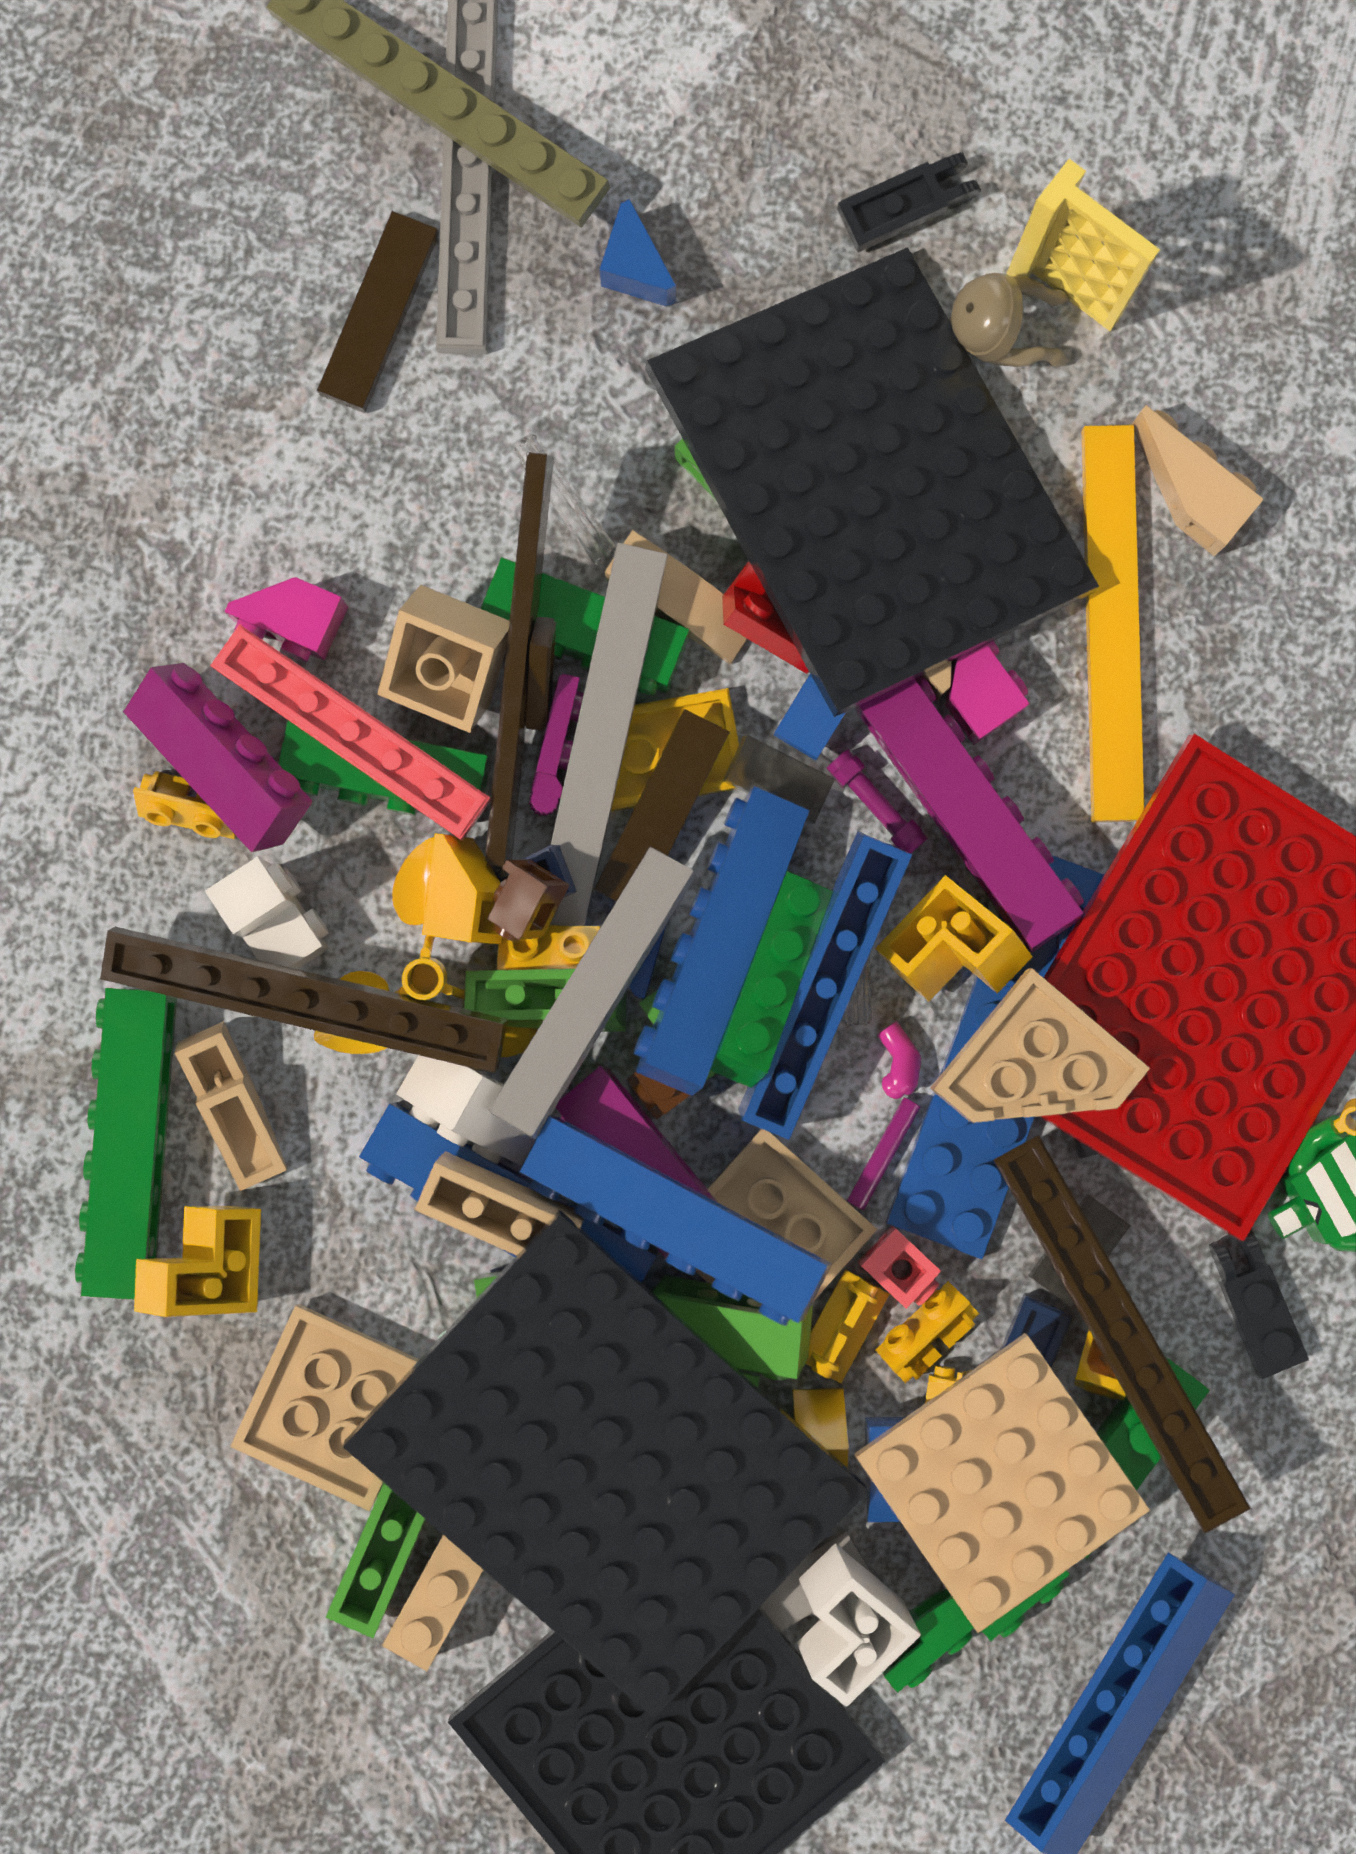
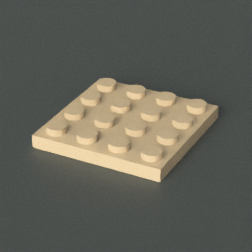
(1001, 1482)

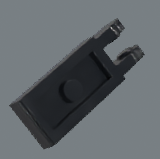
(904, 201)
(1259, 1309)

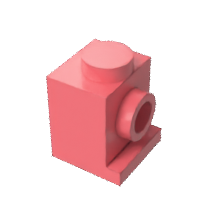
(894, 1246)

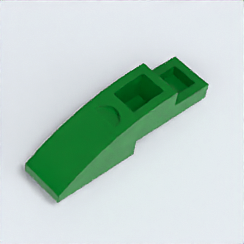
(948, 1630)

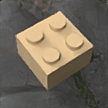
(444, 658)

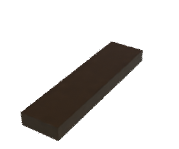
(378, 312)
(664, 799)

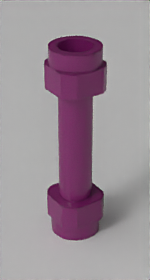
(848, 771)

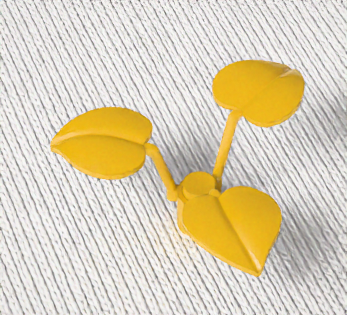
(421, 977)

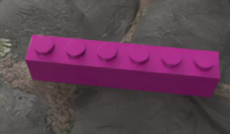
(971, 813)

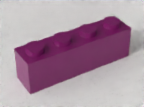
(218, 756)
(612, 1114)

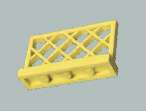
(1051, 236)

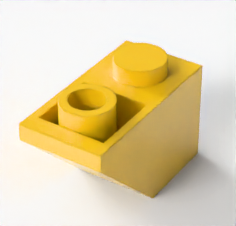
(459, 892)

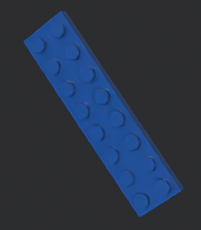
(951, 1179)

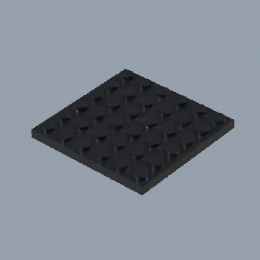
(721, 1770)

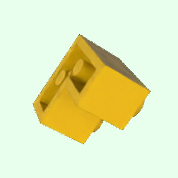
(952, 932)
(215, 1268)

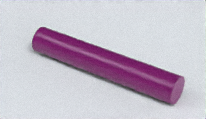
(883, 1153)

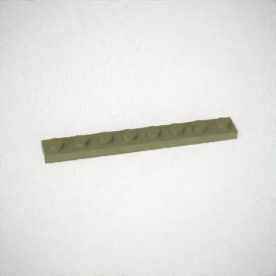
(447, 104)

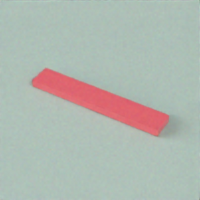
(351, 732)

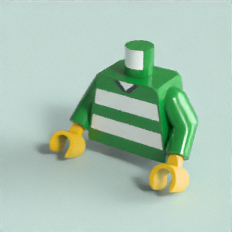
(1322, 1185)

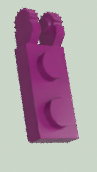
(555, 748)

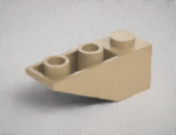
(1198, 490)

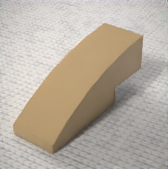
(692, 604)
(230, 1105)

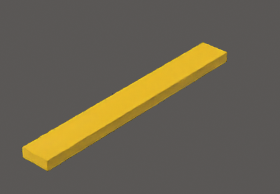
(1113, 624)

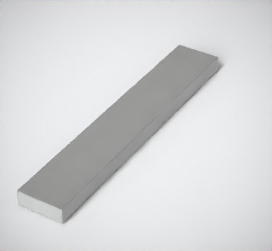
(592, 993)

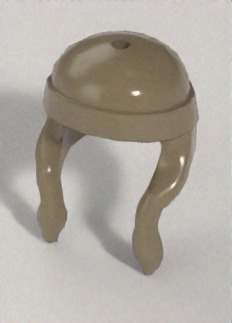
(989, 318)

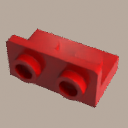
(754, 617)

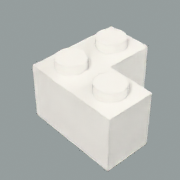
(263, 909)
(460, 1102)
(859, 1625)

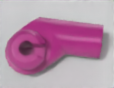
(905, 1063)

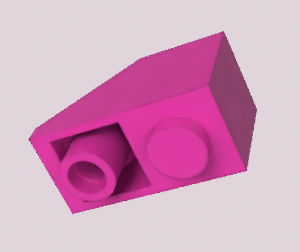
(294, 614)
(984, 693)

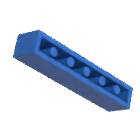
(721, 942)
(832, 971)
(409, 1148)
(675, 1219)
(1119, 1707)

